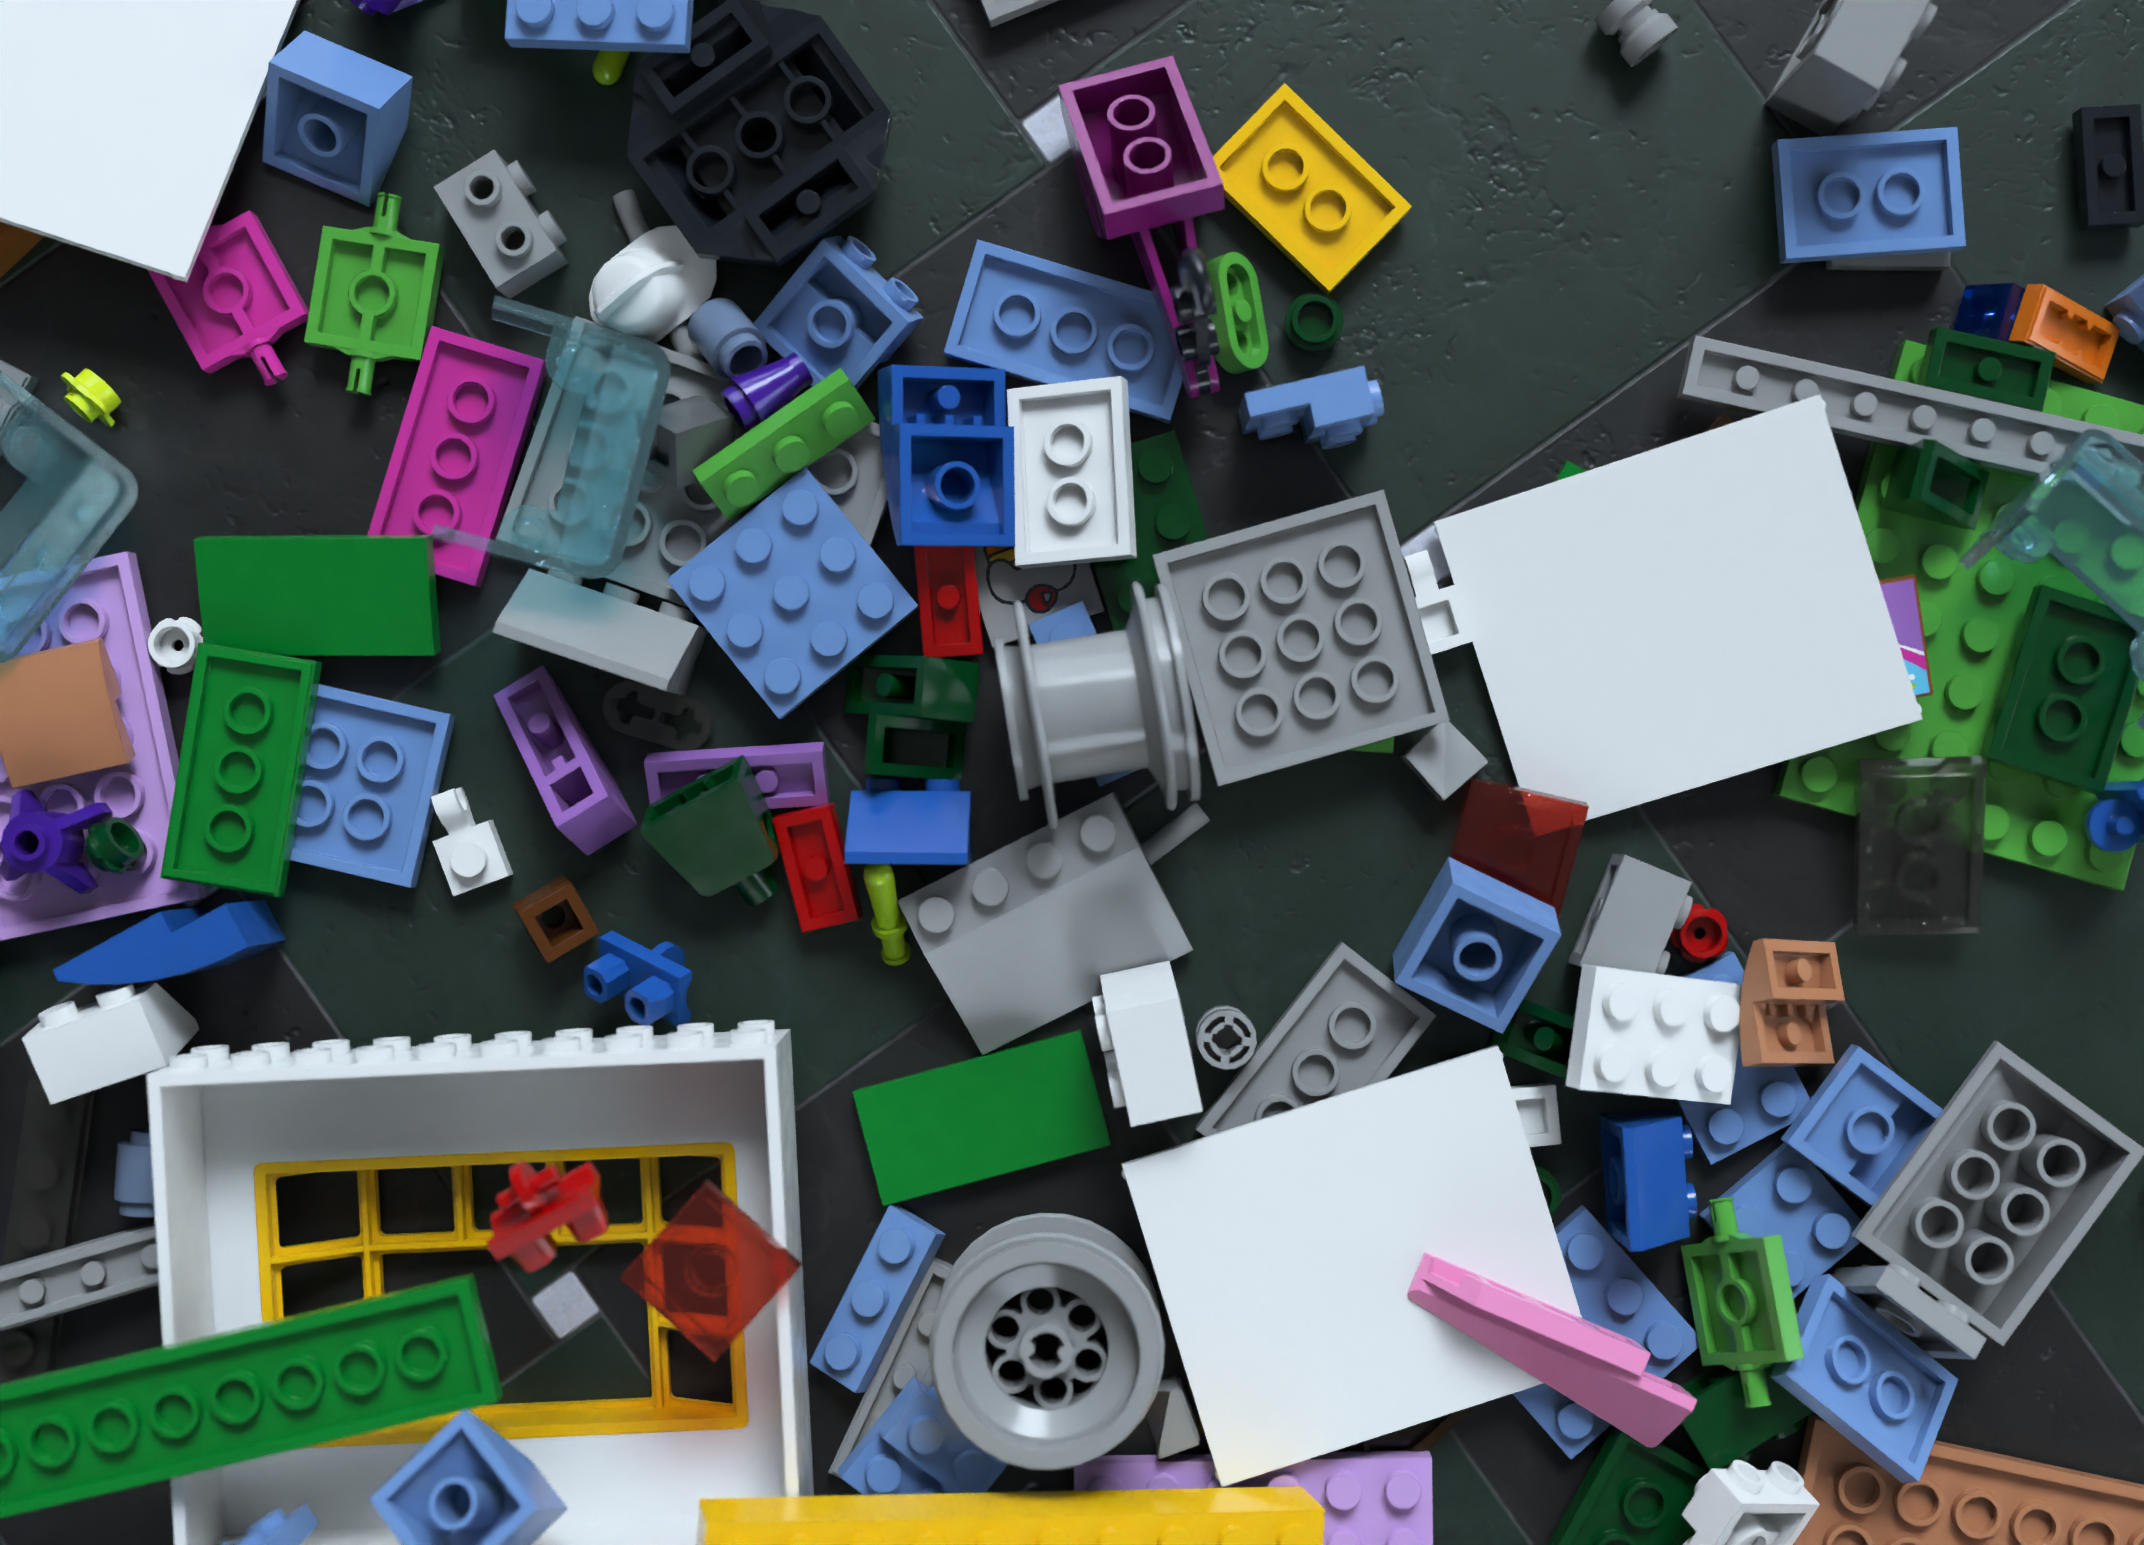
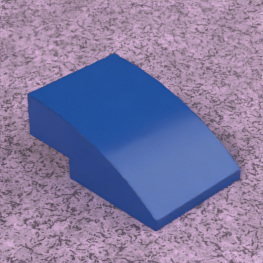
(947, 456)
(177, 945)

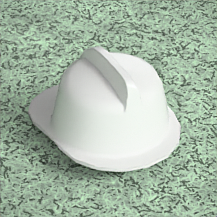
(652, 285)

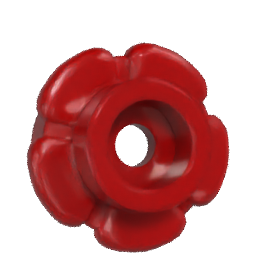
(1714, 938)

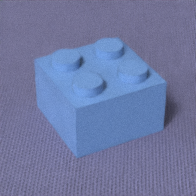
(1475, 945)

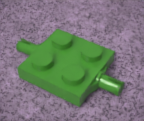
(374, 294)
(1742, 1301)

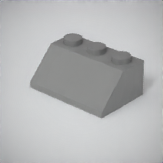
(604, 629)

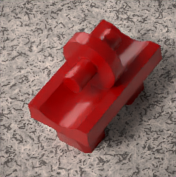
(540, 1205)

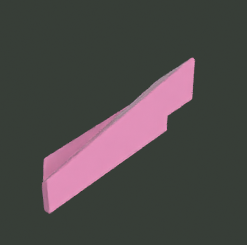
(1557, 1347)

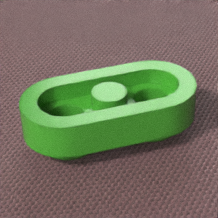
(1239, 314)

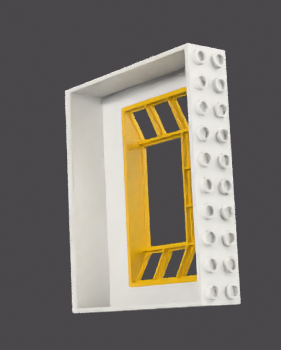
(619, 1465)

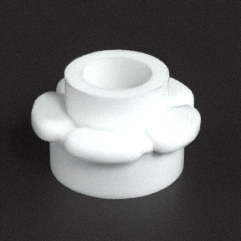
(162, 644)

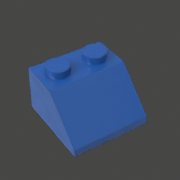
(910, 825)
(1646, 1177)

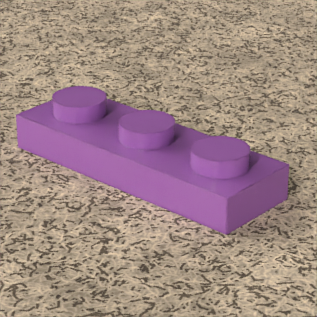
(785, 772)

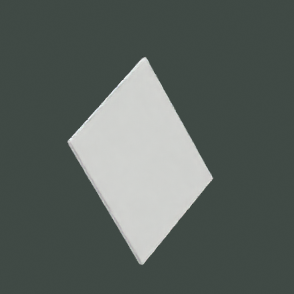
(129, 118)
(1680, 614)
(1298, 1249)

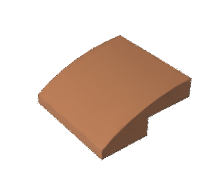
(61, 714)
(1785, 1003)

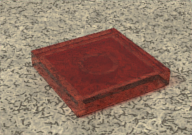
(1520, 837)
(711, 1270)

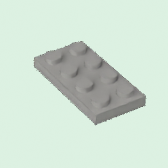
(1333, 1038)

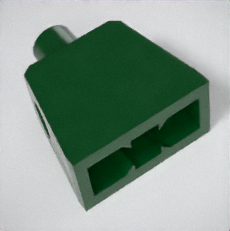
(717, 833)

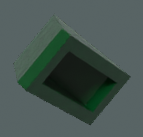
(1936, 485)
(914, 747)

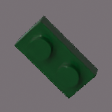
(1986, 368)

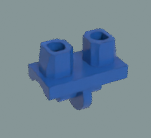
(2119, 817)
(648, 980)

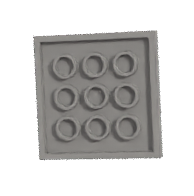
(1301, 638)

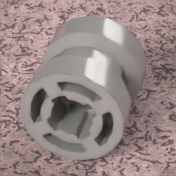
(1638, 26)
(1224, 1027)

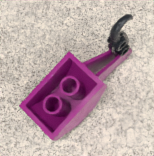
(1148, 167)

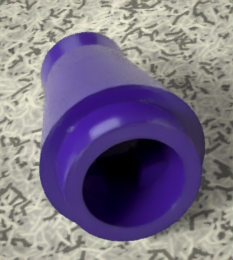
(765, 390)

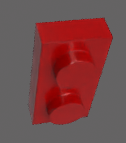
(948, 601)
(817, 868)

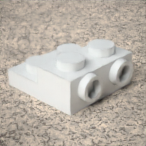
(1749, 1506)

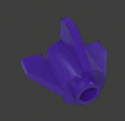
(48, 841)

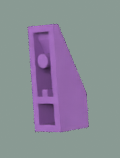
(564, 762)

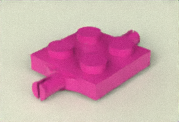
(235, 299)

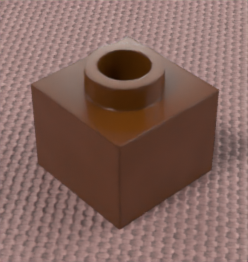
(568, 932)

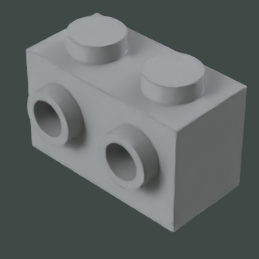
(502, 224)
(1632, 917)

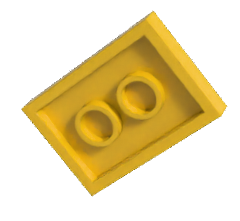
(1307, 189)

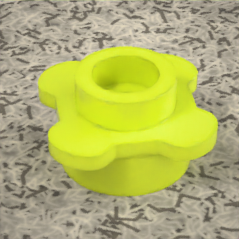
(90, 396)

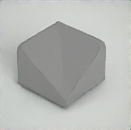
(1443, 760)
(1172, 1419)

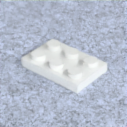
(1072, 473)
(1655, 1035)

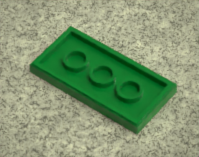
(319, 594)
(241, 770)
(981, 1117)

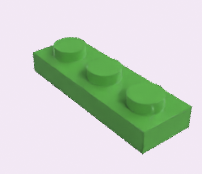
(784, 444)

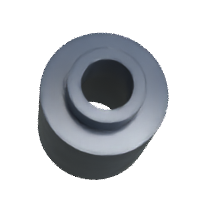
(727, 338)
(135, 1175)

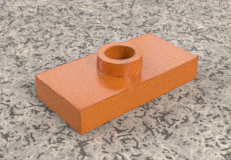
(2059, 325)

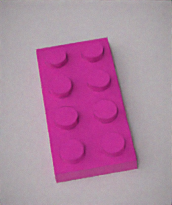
(459, 447)

